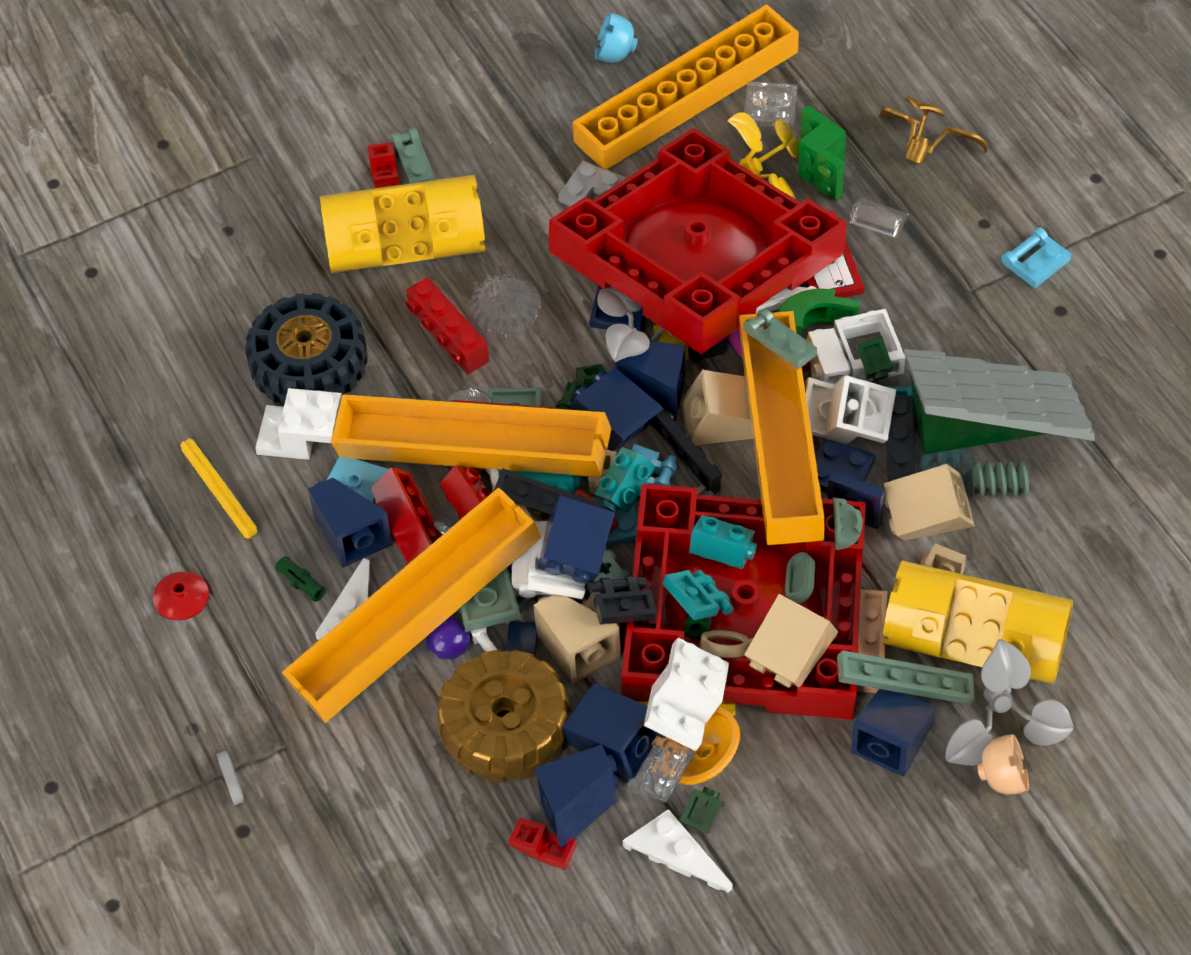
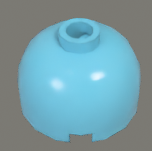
(615, 39)

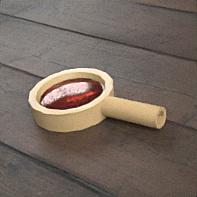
(724, 643)

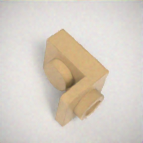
(944, 559)

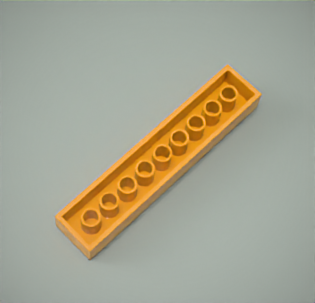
(685, 87)

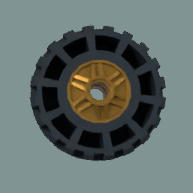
(306, 346)

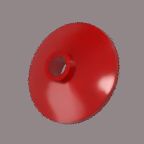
(182, 604)

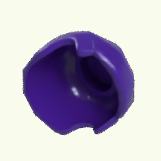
(448, 639)

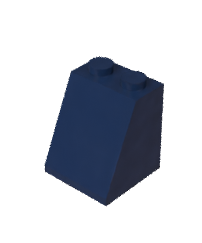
(658, 373)
(624, 403)
(349, 521)
(575, 540)
(616, 724)
(892, 730)
(576, 791)

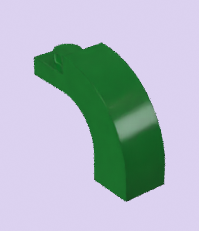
(817, 307)

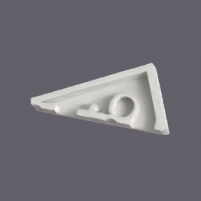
(350, 598)
(671, 844)

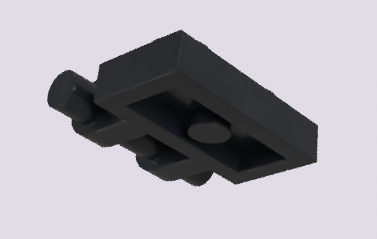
(622, 606)

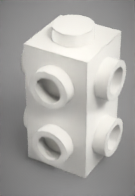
(830, 361)

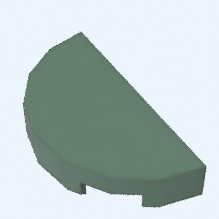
(846, 523)

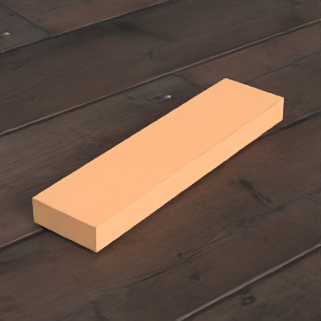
(871, 625)

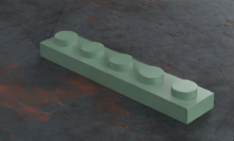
(905, 677)

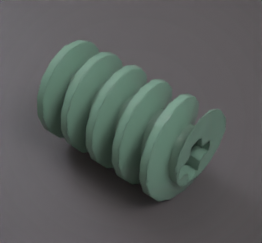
(999, 478)

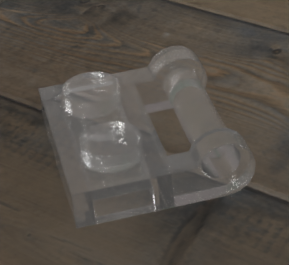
(661, 769)

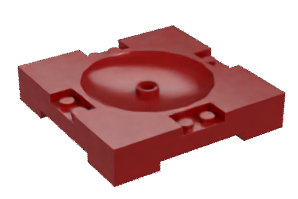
(696, 240)
(663, 548)

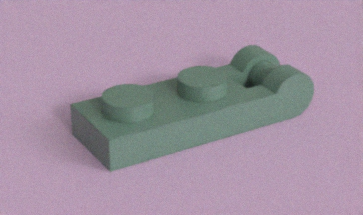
(412, 156)
(780, 339)

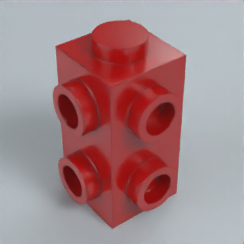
(464, 489)

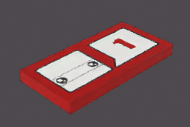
(839, 275)

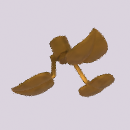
(918, 145)

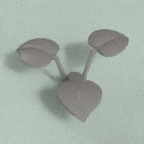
(621, 339)
(1000, 672)

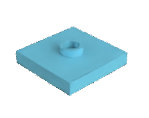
(357, 475)

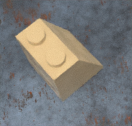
(717, 409)
(928, 503)
(575, 636)
(790, 642)

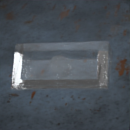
(878, 217)

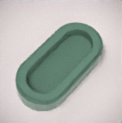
(800, 577)

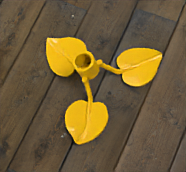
(751, 134)

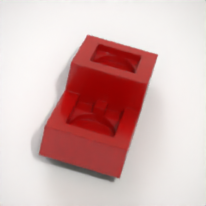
(383, 165)
(540, 844)

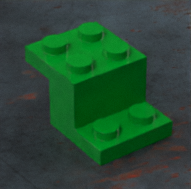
(822, 153)

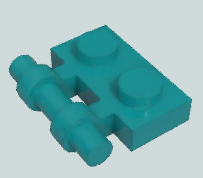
(697, 594)

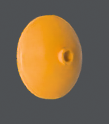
(717, 748)

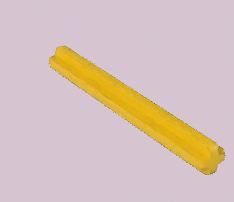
(219, 488)

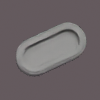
(230, 777)

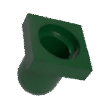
(695, 628)

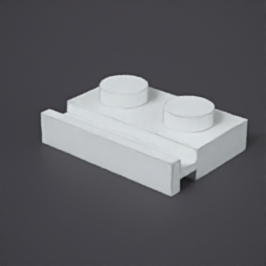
(544, 582)

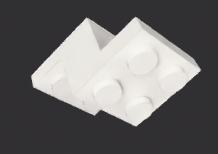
(849, 409)
(294, 428)
(686, 694)

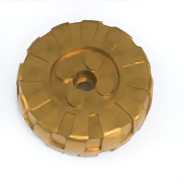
(503, 715)

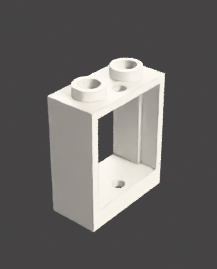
(871, 322)

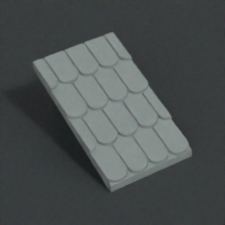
(983, 403)

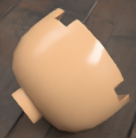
(1003, 766)

